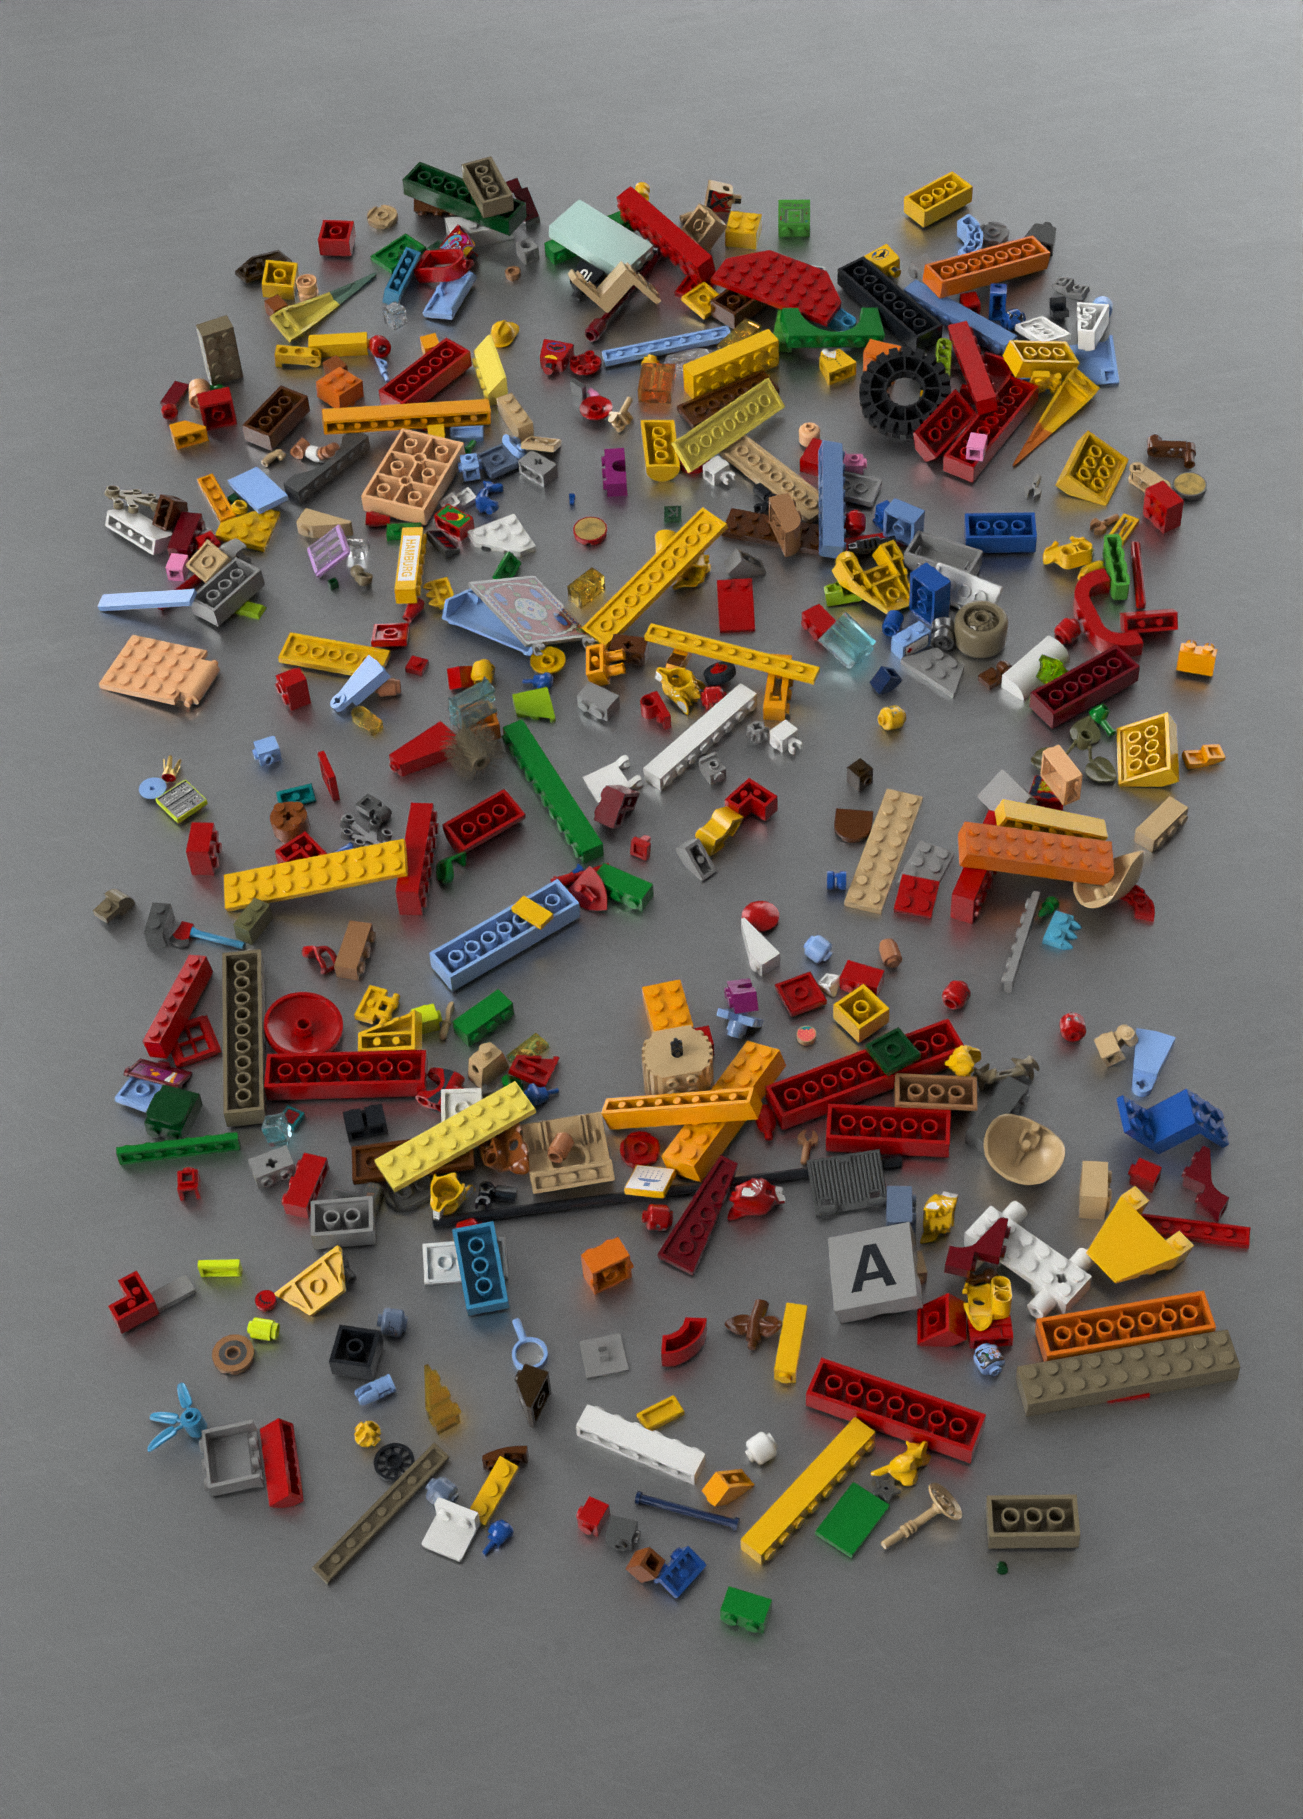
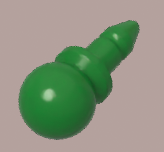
(1048, 906)

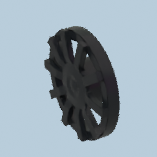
(393, 1461)

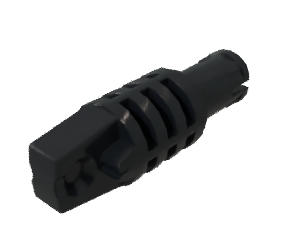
(868, 545)

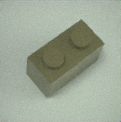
(253, 921)

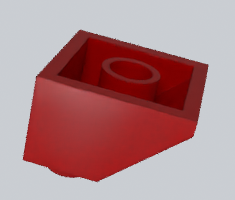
(941, 1322)

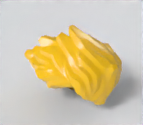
(963, 1060)

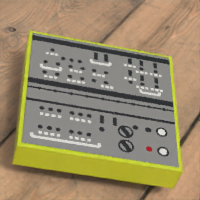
(181, 801)

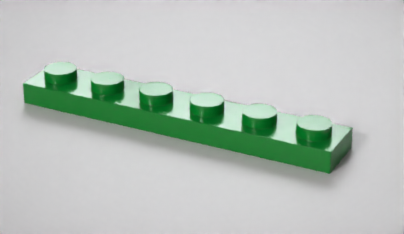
(178, 1148)

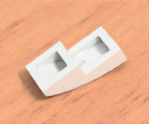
(461, 500)

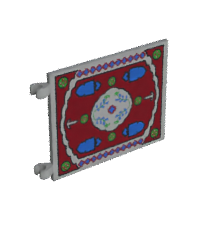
(530, 612)

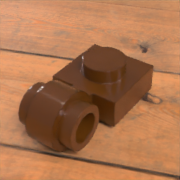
(992, 677)

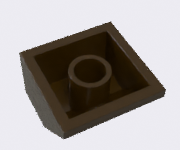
(533, 1391)

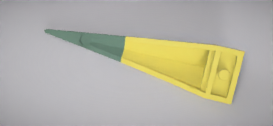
(302, 317)

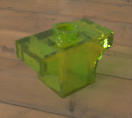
(1050, 669)

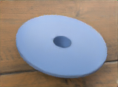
(152, 788)

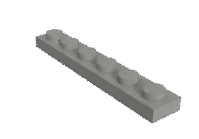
(1022, 936)

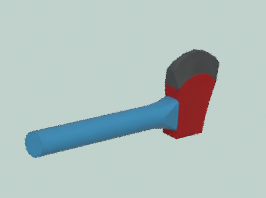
(186, 931)

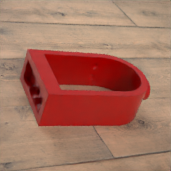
(427, 272)

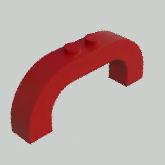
(1099, 636)

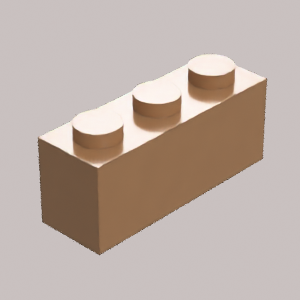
(354, 950)

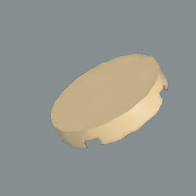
(382, 217)

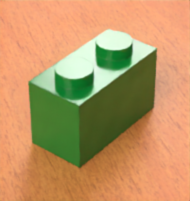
(745, 1610)

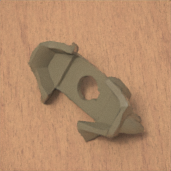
(1022, 1067)

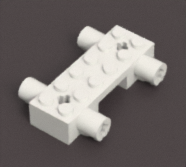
(1053, 1278)

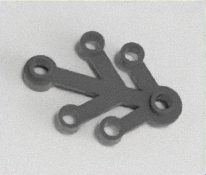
(348, 824)

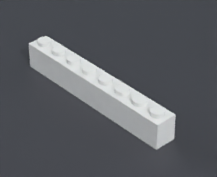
(700, 737)

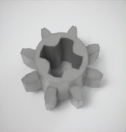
(757, 732)

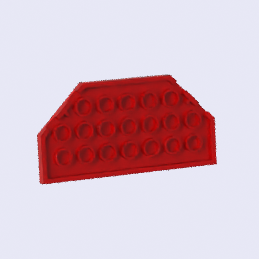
(781, 283)

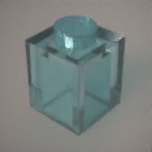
(276, 1129)

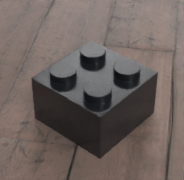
(356, 1352)

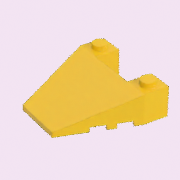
(881, 586)
(1131, 1246)

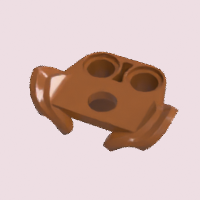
(498, 1154)

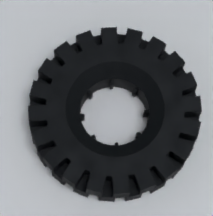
(897, 365)

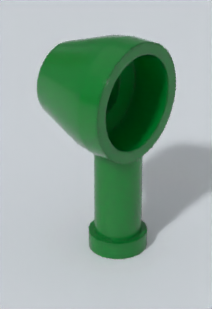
(1099, 715)

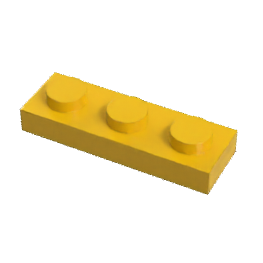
(494, 1489)

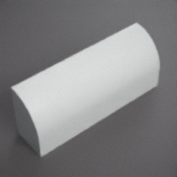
(138, 530)
(1021, 677)

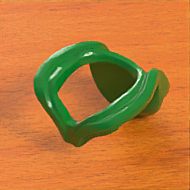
(445, 870)

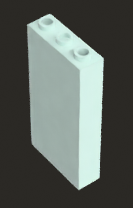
(599, 238)

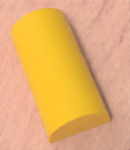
(660, 457)

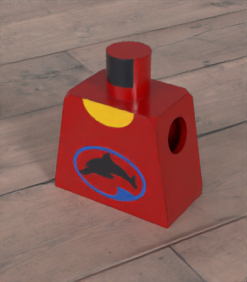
(555, 356)

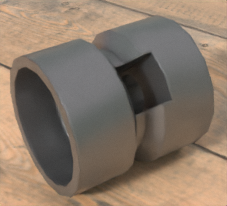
(942, 633)

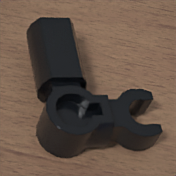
(764, 494)
(488, 1191)

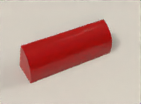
(281, 1464)

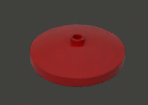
(303, 1024)

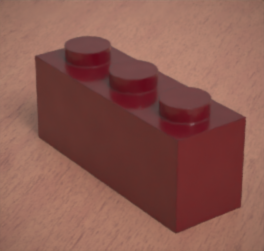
(183, 538)

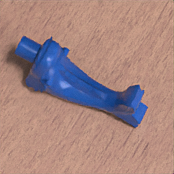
(483, 502)

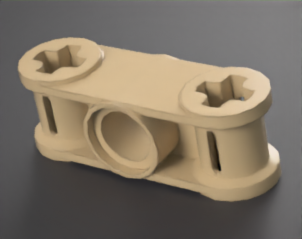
(1143, 477)

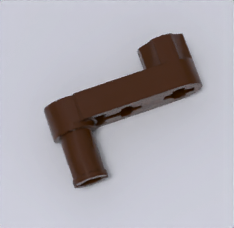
(1161, 448)

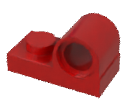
(654, 707)

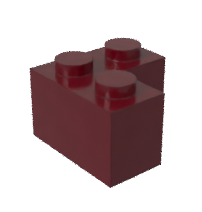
(614, 804)

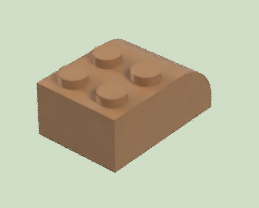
(785, 523)

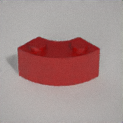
(684, 1343)

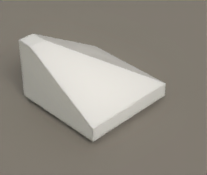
(829, 984)

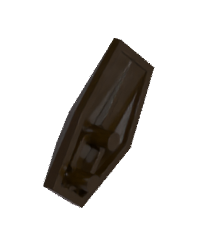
(254, 267)

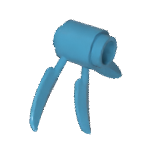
(190, 1419)

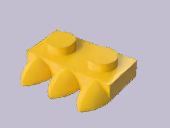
(438, 591)

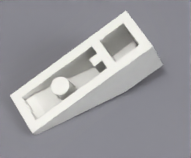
(760, 952)

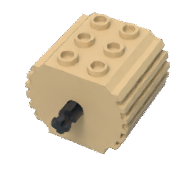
(677, 1061)

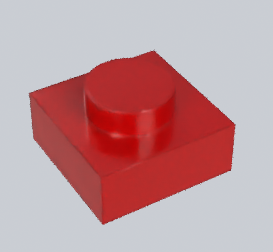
(416, 665)

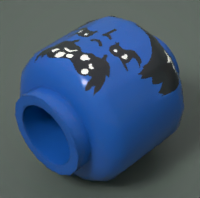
(1010, 318)

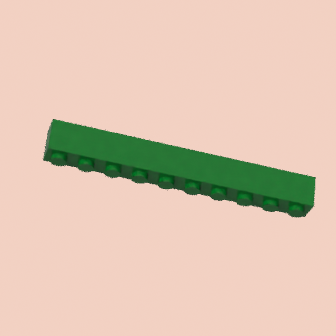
(552, 791)

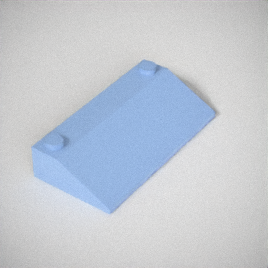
(1097, 364)
(473, 614)

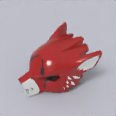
(754, 1198)

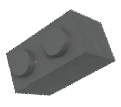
(159, 925)

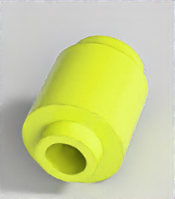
(263, 1329)

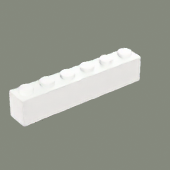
(641, 1444)

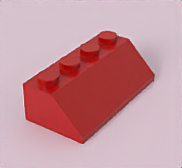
(943, 426)

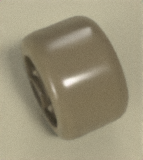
(981, 629)

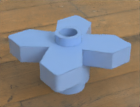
(738, 1022)

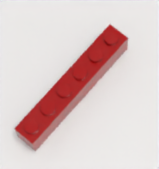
(177, 1006)

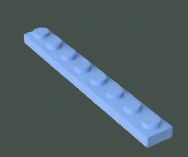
(665, 345)

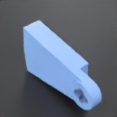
(361, 684)
(1149, 1059)

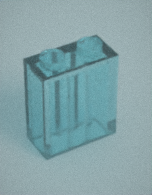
(847, 641)

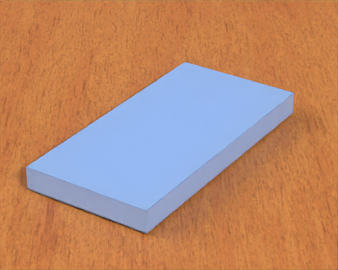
(258, 490)

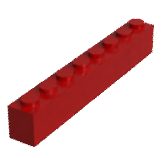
(973, 367)

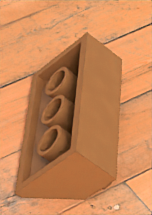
(935, 1092)

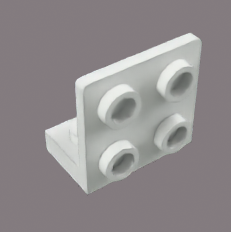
(451, 1530)

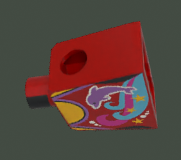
(460, 240)

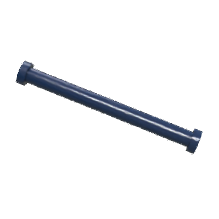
(685, 1510)

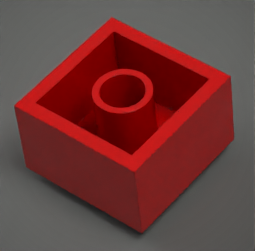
(337, 238)
(217, 408)
(1163, 507)
(203, 848)

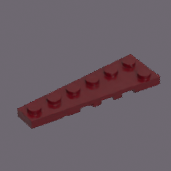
(691, 1233)

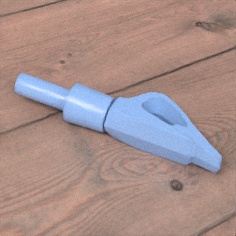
(383, 365)

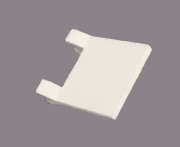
(611, 776)

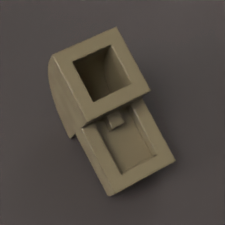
(114, 904)

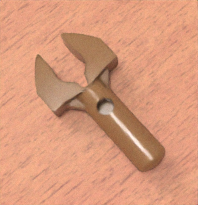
(1101, 525)
(807, 1145)

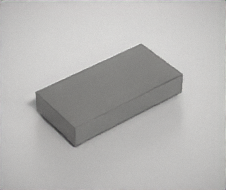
(173, 1293)

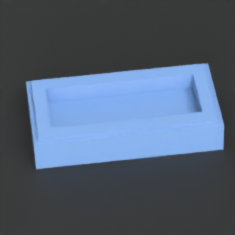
(467, 433)

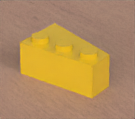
(397, 1034)

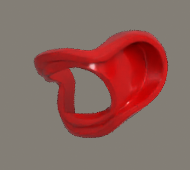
(316, 951)

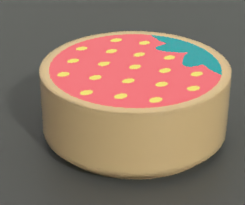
(806, 1035)

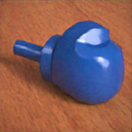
(540, 680)
(538, 1095)
(499, 1533)

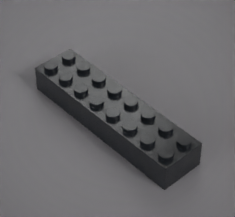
(895, 307)

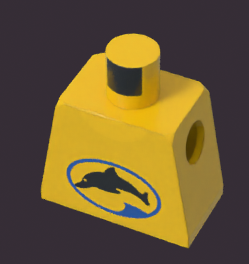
(885, 260)

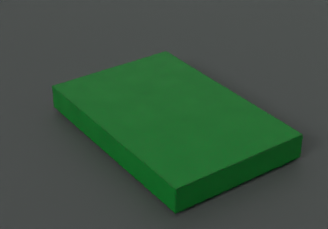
(390, 255)
(852, 1520)

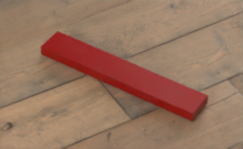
(1201, 1230)

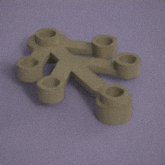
(131, 497)

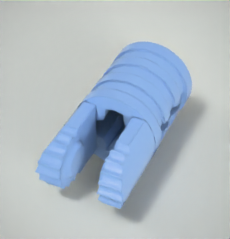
(375, 1390)

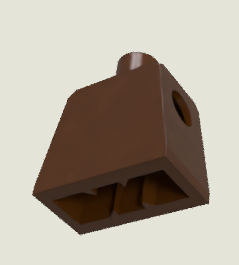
(168, 511)

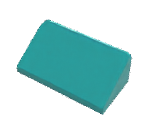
(302, 794)

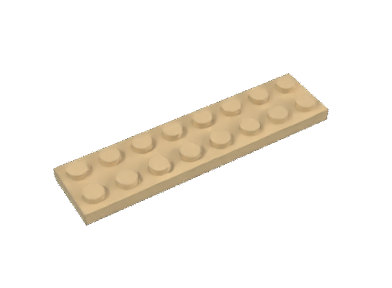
(773, 474)
(883, 851)

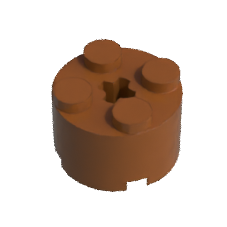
(289, 820)

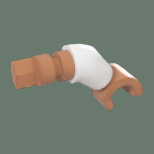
(314, 453)

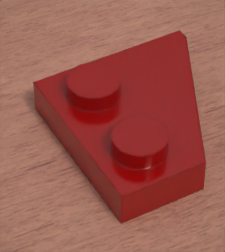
(533, 1069)

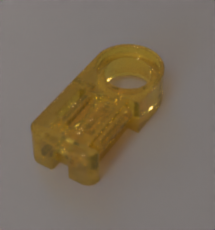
(368, 721)

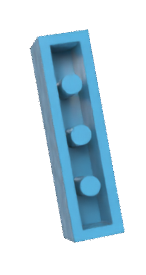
(401, 276)

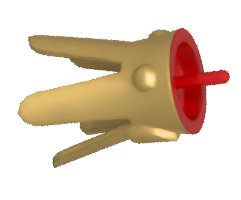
(170, 774)

